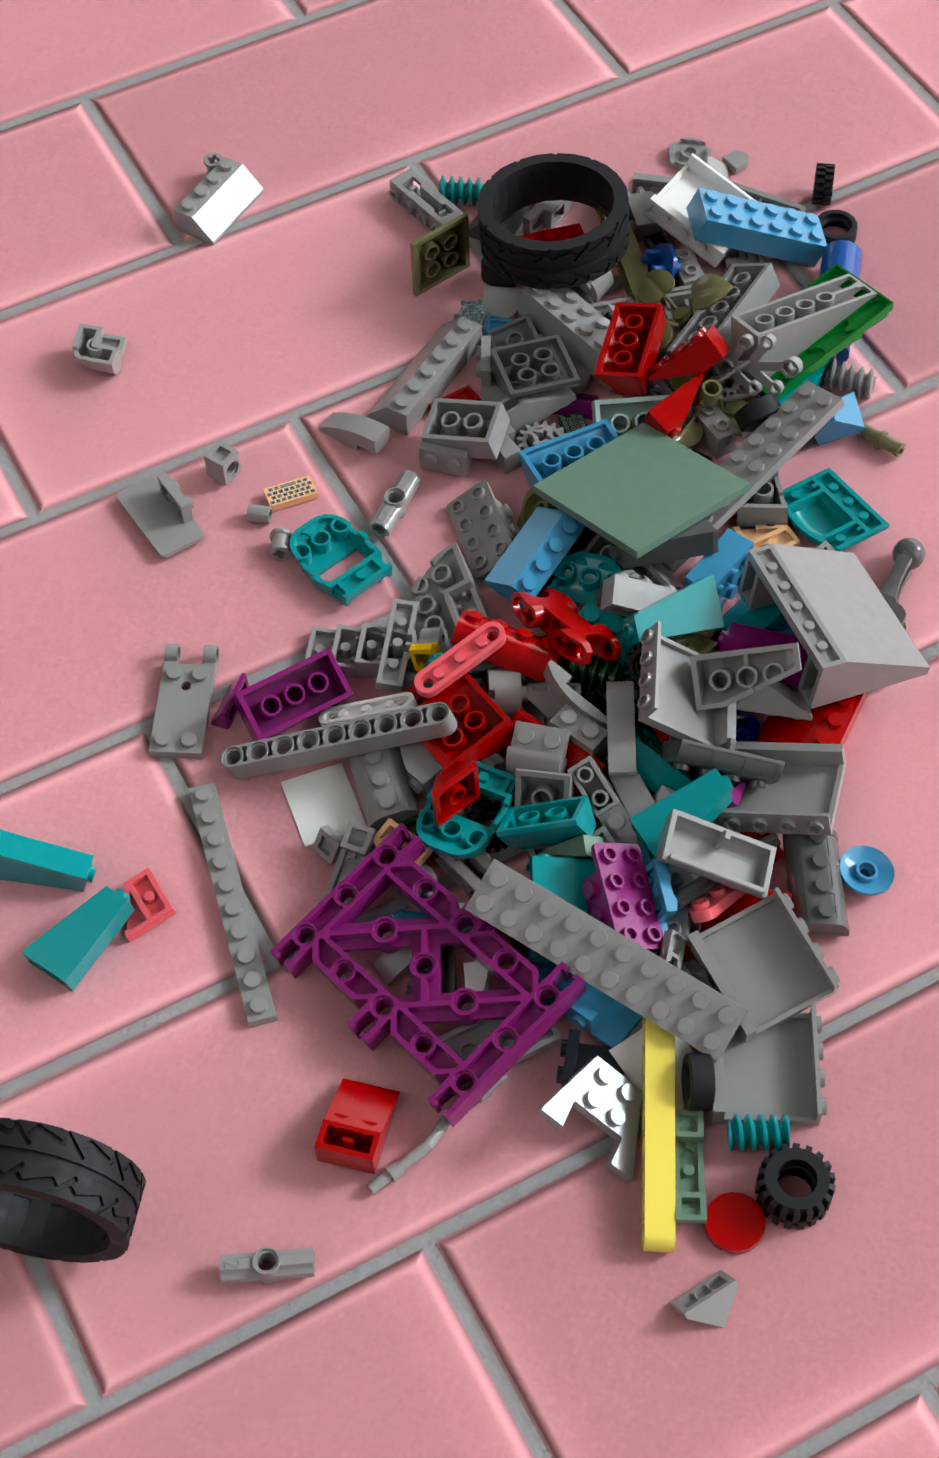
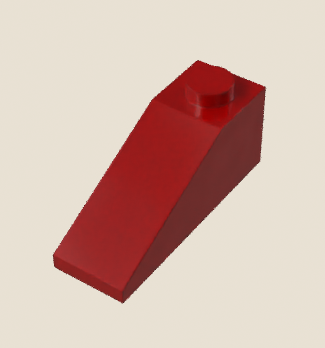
(672, 411)

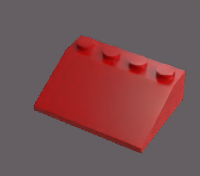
(829, 724)

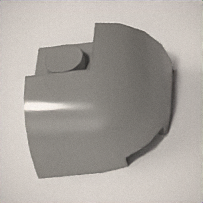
(98, 350)

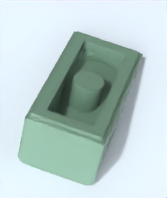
(578, 846)

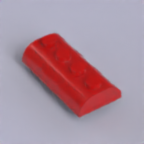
(521, 651)

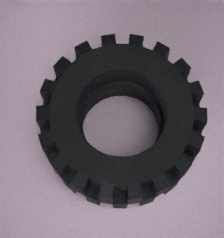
(797, 1163)

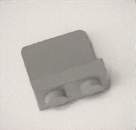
(444, 459)

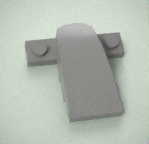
(372, 649)

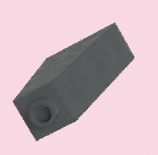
(694, 541)

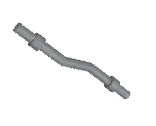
(395, 1170)

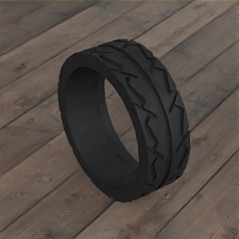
(553, 179)
(65, 1194)

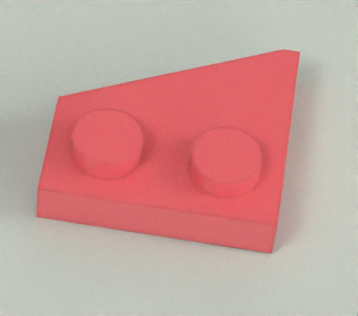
(149, 904)

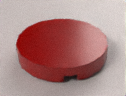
(735, 1222)

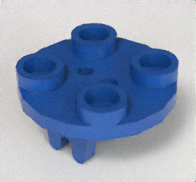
(662, 257)

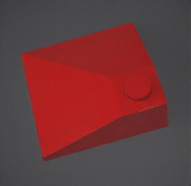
(480, 728)

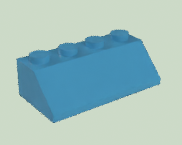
(555, 454)
(534, 553)

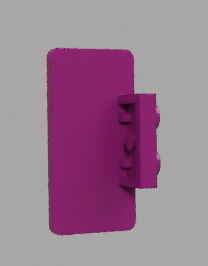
(622, 894)

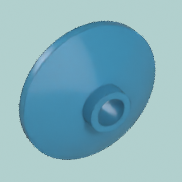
(870, 862)

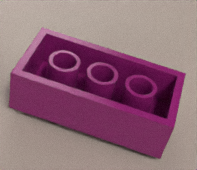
(292, 695)

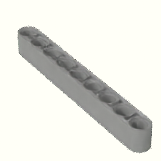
(270, 754)

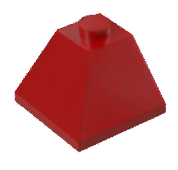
(454, 790)

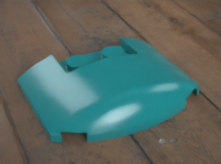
(831, 511)

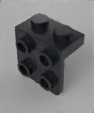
(578, 1054)

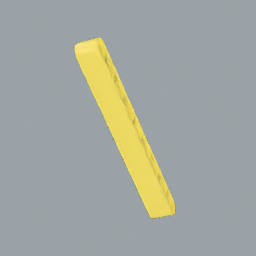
(658, 1139)

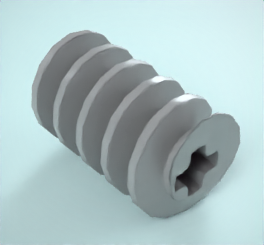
(850, 378)

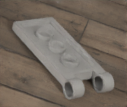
(183, 714)

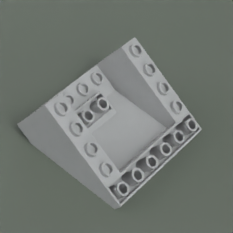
(836, 616)

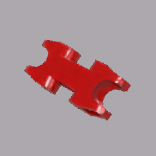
(569, 631)

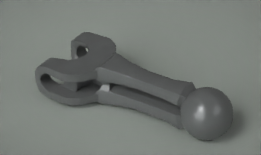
(907, 555)

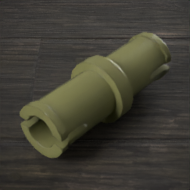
(882, 440)

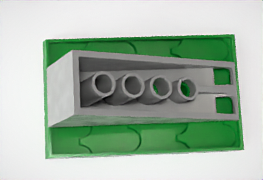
(811, 323)

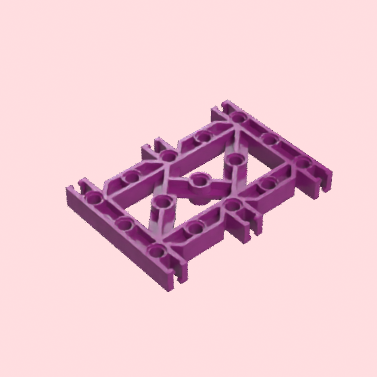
(520, 1004)

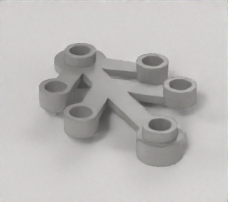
(757, 367)

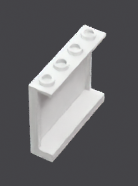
(670, 205)

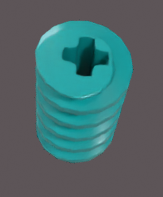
(460, 190)
(758, 1132)

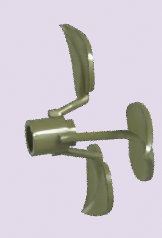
(705, 290)
(708, 396)

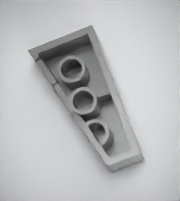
(766, 505)

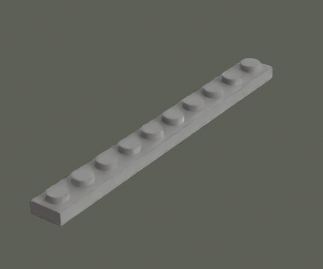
(232, 906)

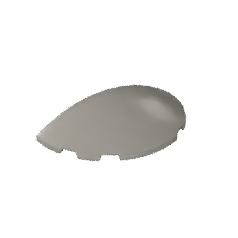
(445, 593)

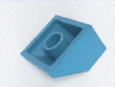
(843, 423)

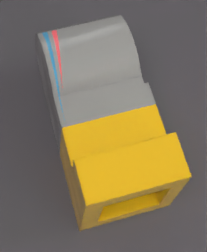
(429, 643)

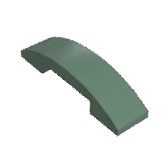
(689, 1167)

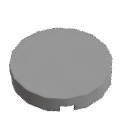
(681, 151)

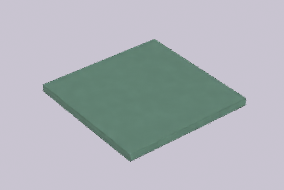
(640, 489)

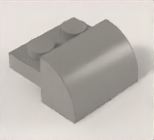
(537, 748)

